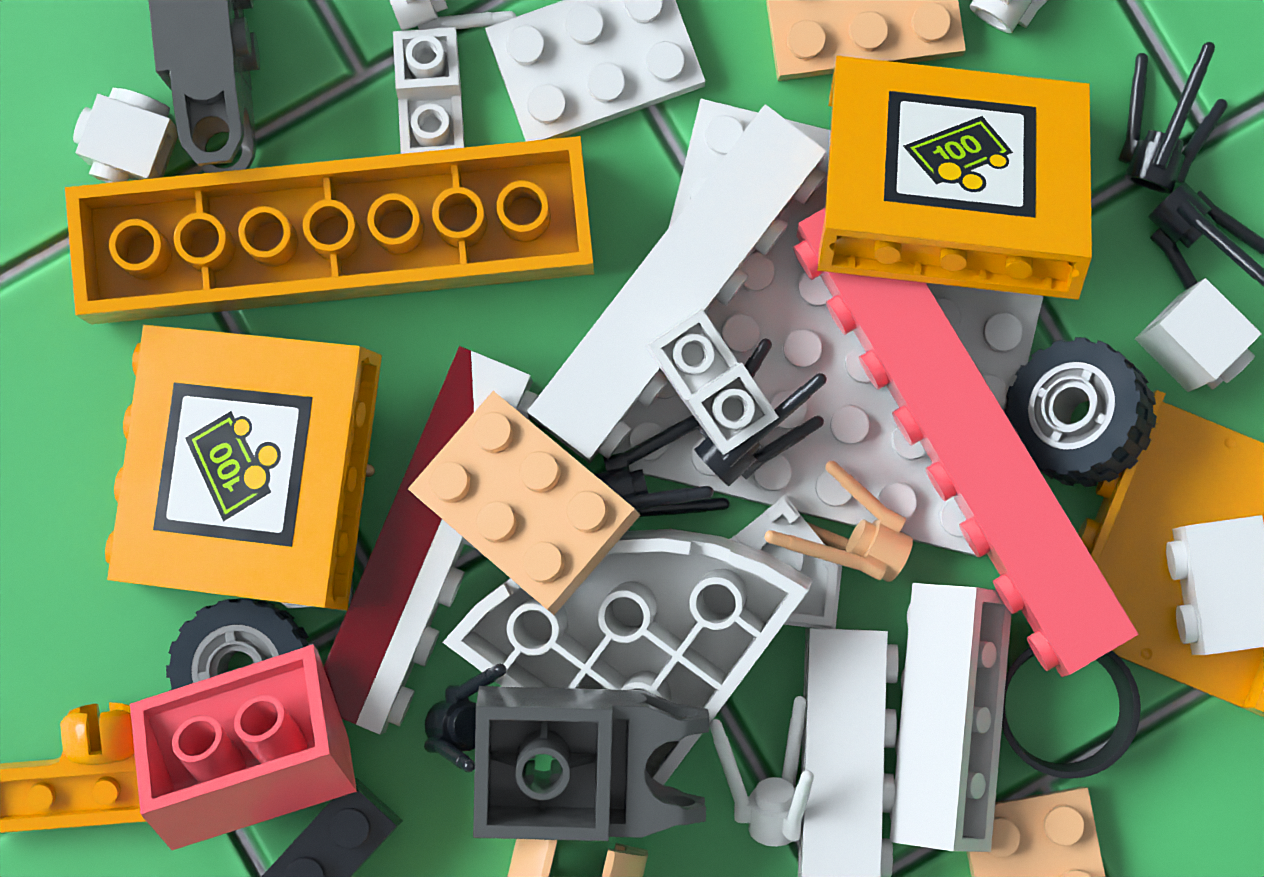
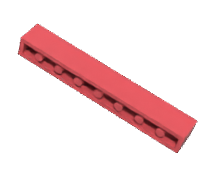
(976, 461)

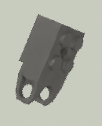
(206, 62)
(599, 770)

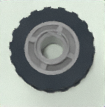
(1110, 432)
(223, 630)

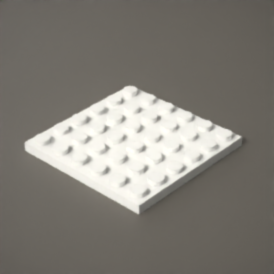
(858, 419)

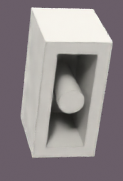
(1200, 338)
(1220, 584)

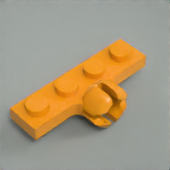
(83, 787)

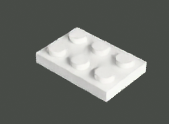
(592, 62)

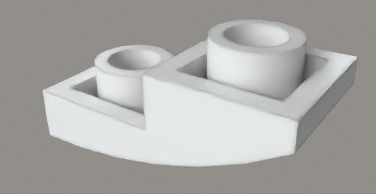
(428, 89)
(711, 381)

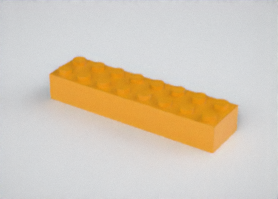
(329, 230)

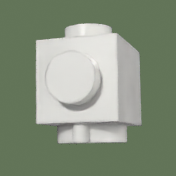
(125, 137)

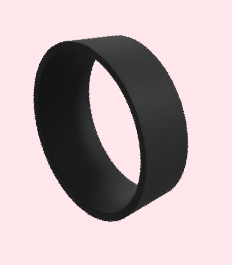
(1117, 744)

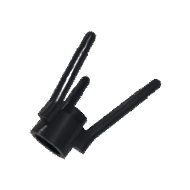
(1158, 159)
(1190, 216)
(746, 456)
(633, 487)
(452, 721)

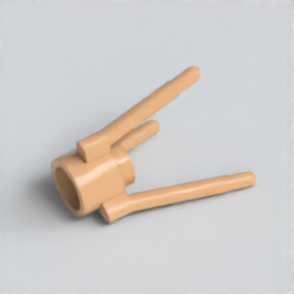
(872, 548)

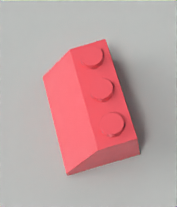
(240, 749)

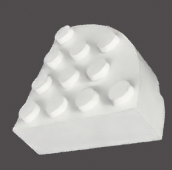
(653, 616)

